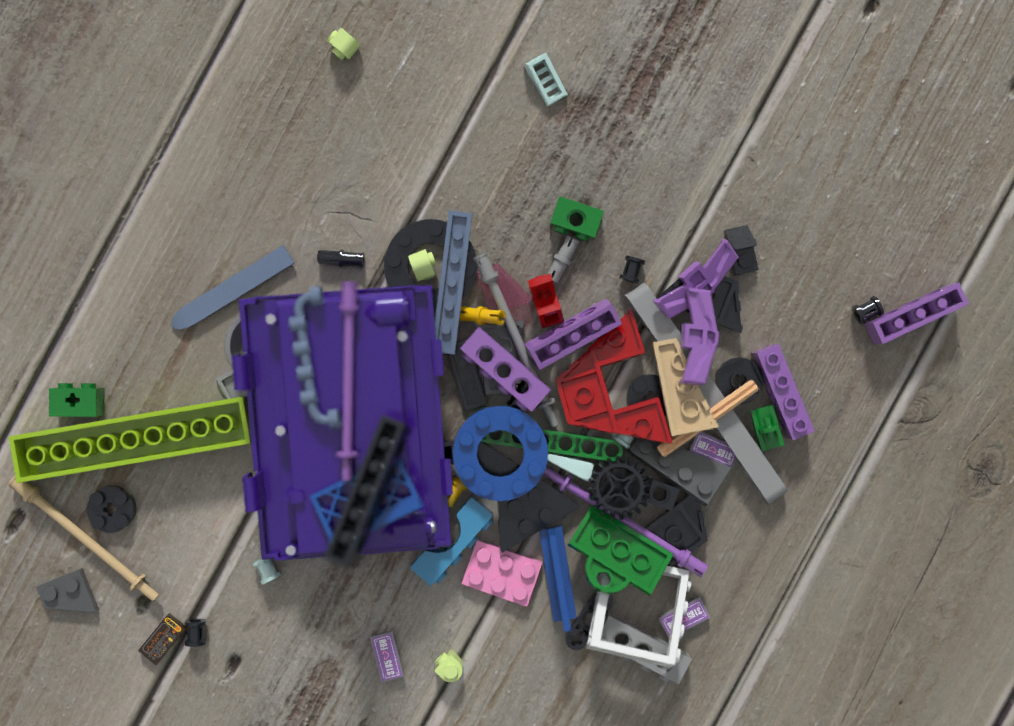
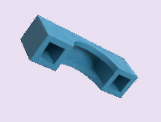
(432, 563)

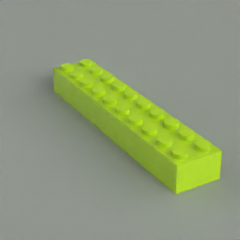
(130, 439)

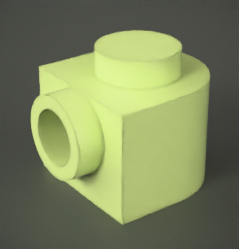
(343, 44)
(422, 265)
(449, 666)

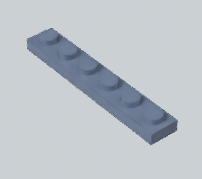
(452, 279)

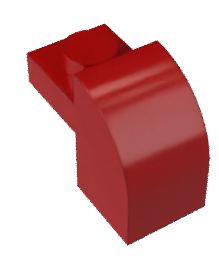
(545, 300)

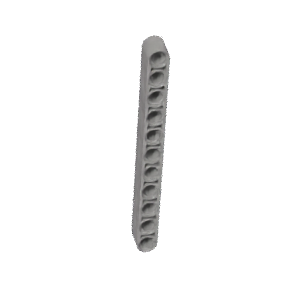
(730, 427)

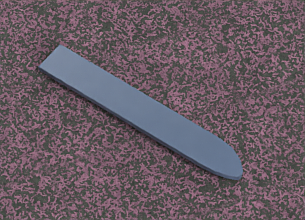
(232, 288)

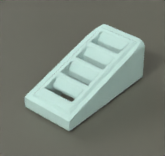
(529, 66)
(576, 466)

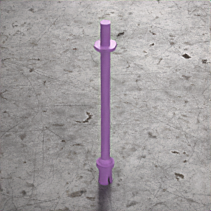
(349, 308)
(683, 557)

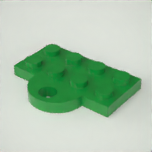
(619, 554)

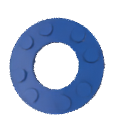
(505, 419)

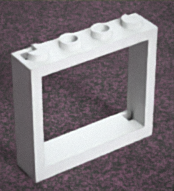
(677, 629)

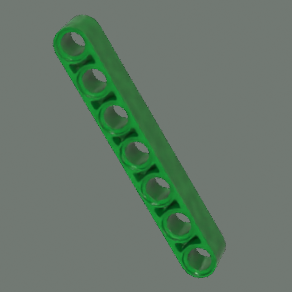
(574, 450)

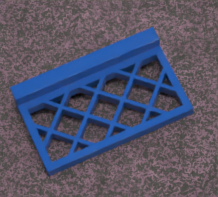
(385, 516)
(558, 575)

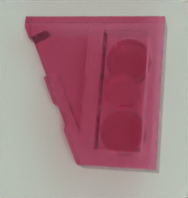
(511, 290)

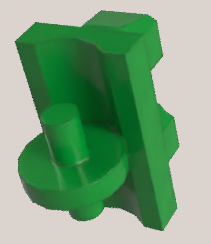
(766, 428)

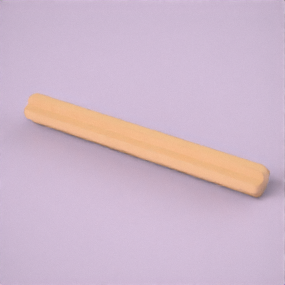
(717, 411)

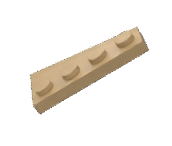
(683, 403)

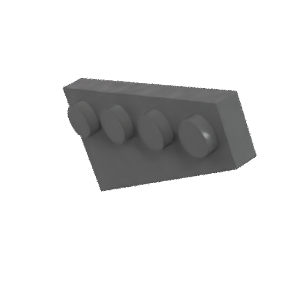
(685, 469)

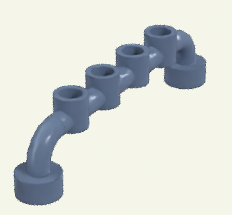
(303, 349)

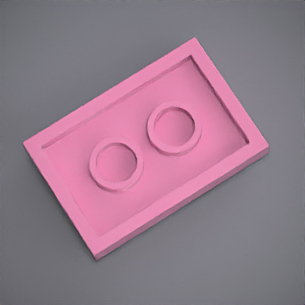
(502, 574)

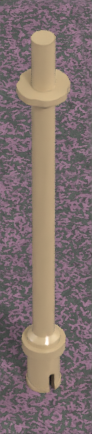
(32, 495)

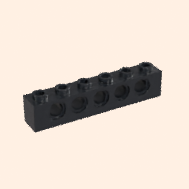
(367, 492)

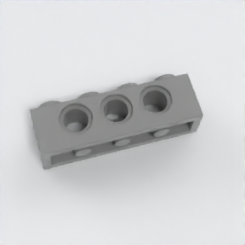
(636, 636)

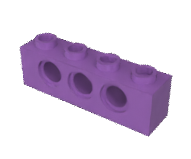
(916, 313)
(573, 333)
(481, 340)
(783, 392)

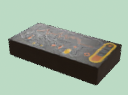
(162, 639)

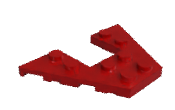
(586, 394)

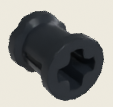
(632, 269)
(868, 310)
(195, 632)

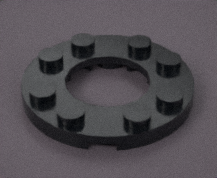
(408, 240)

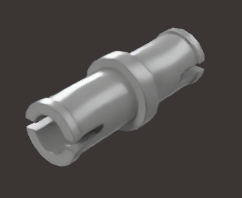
(563, 258)

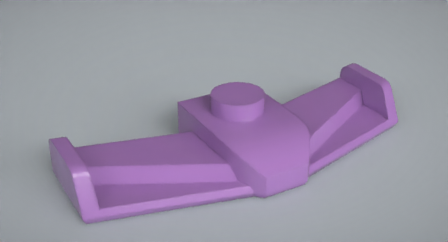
(699, 278)
(699, 337)

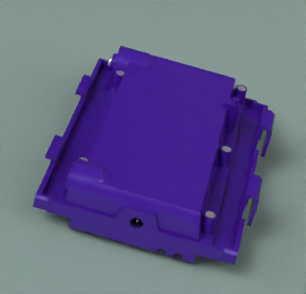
(295, 457)

